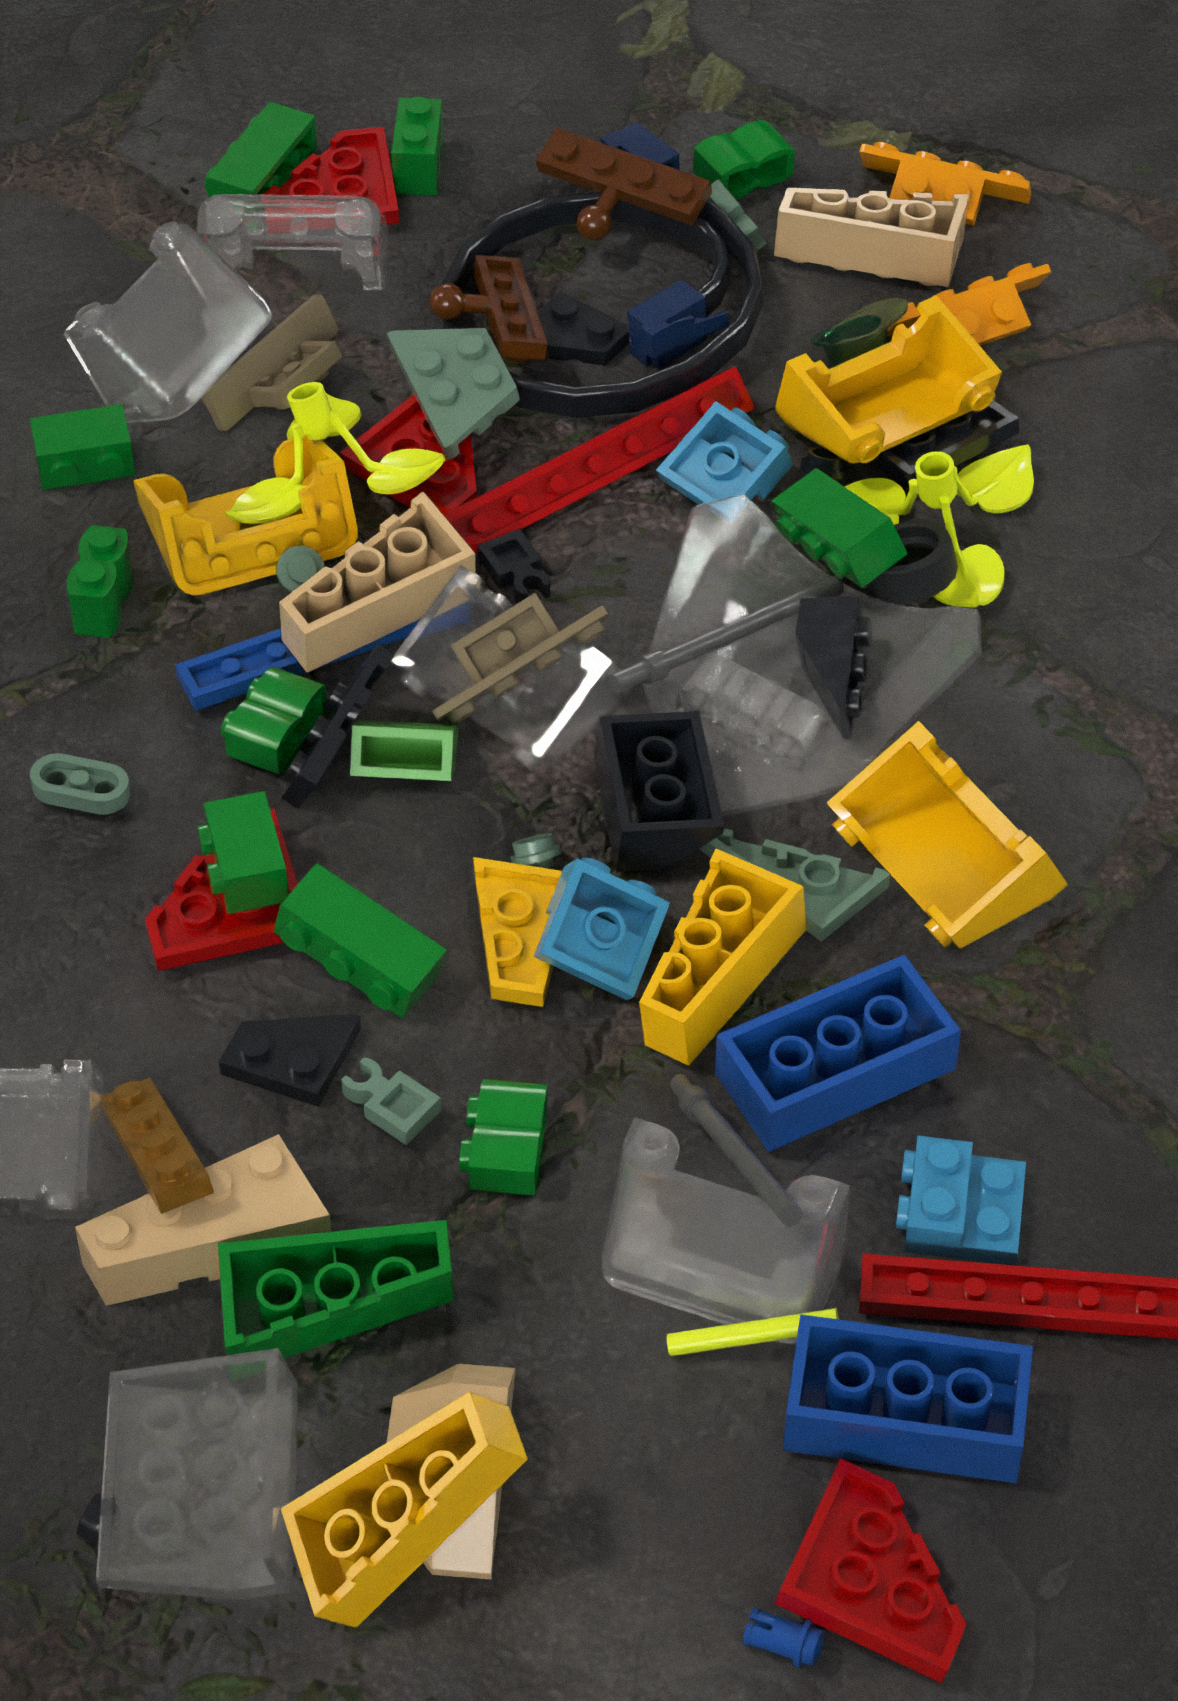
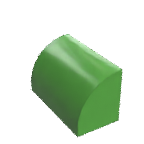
(403, 750)

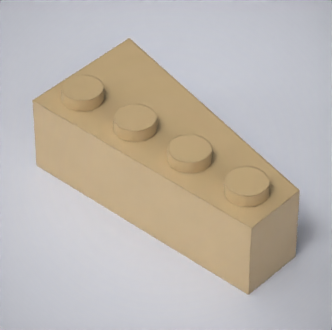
(873, 233)
(374, 587)
(147, 1253)

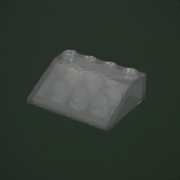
(199, 1478)

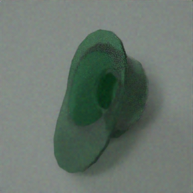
(860, 330)

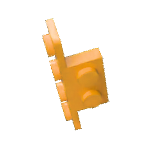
(929, 174)
(988, 307)

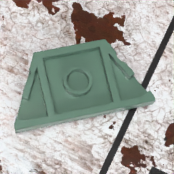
(455, 380)

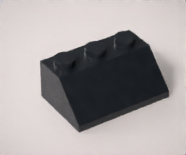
(656, 788)

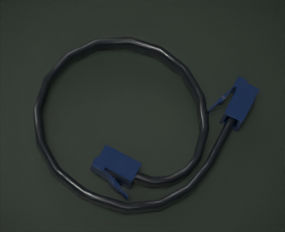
(659, 326)

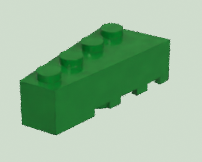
(330, 1284)

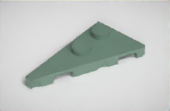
(830, 890)

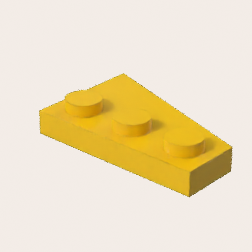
(512, 921)

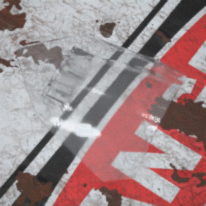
(755, 703)

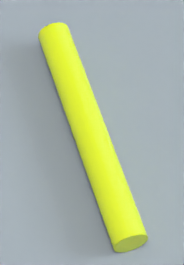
(739, 1333)

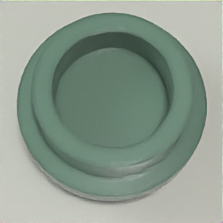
(297, 566)
(536, 851)

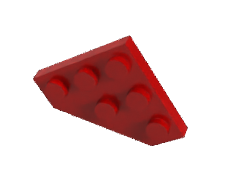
(351, 166)
(409, 429)
(195, 922)
(873, 1576)

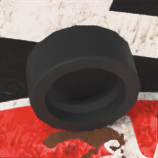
(924, 577)

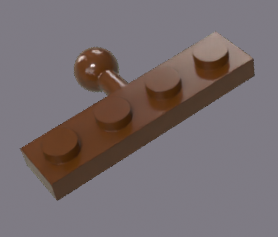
(620, 177)
(505, 302)

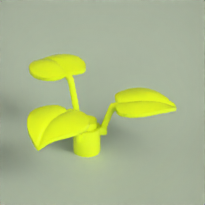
(323, 417)
(994, 482)

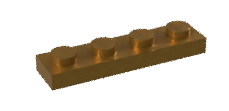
(156, 1145)

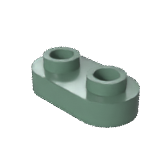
(84, 783)

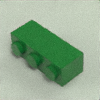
(264, 152)
(838, 528)
(359, 941)

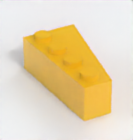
(720, 954)
(398, 1504)

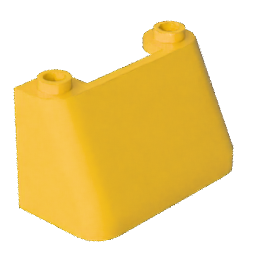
(891, 391)
(215, 553)
(944, 841)

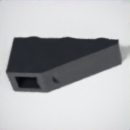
(832, 654)

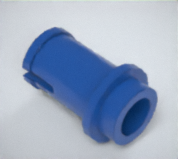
(784, 1637)

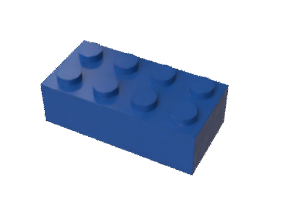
(836, 1052)
(908, 1398)

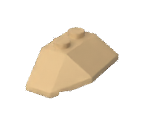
(472, 1546)

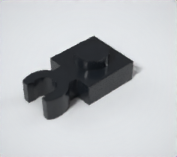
(515, 562)

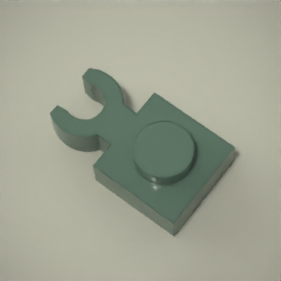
(724, 200)
(394, 1105)

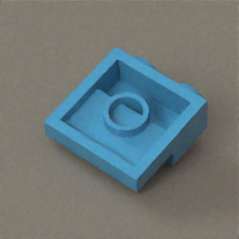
(726, 458)
(601, 927)
(961, 1202)

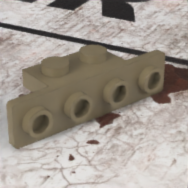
(285, 358)
(510, 646)

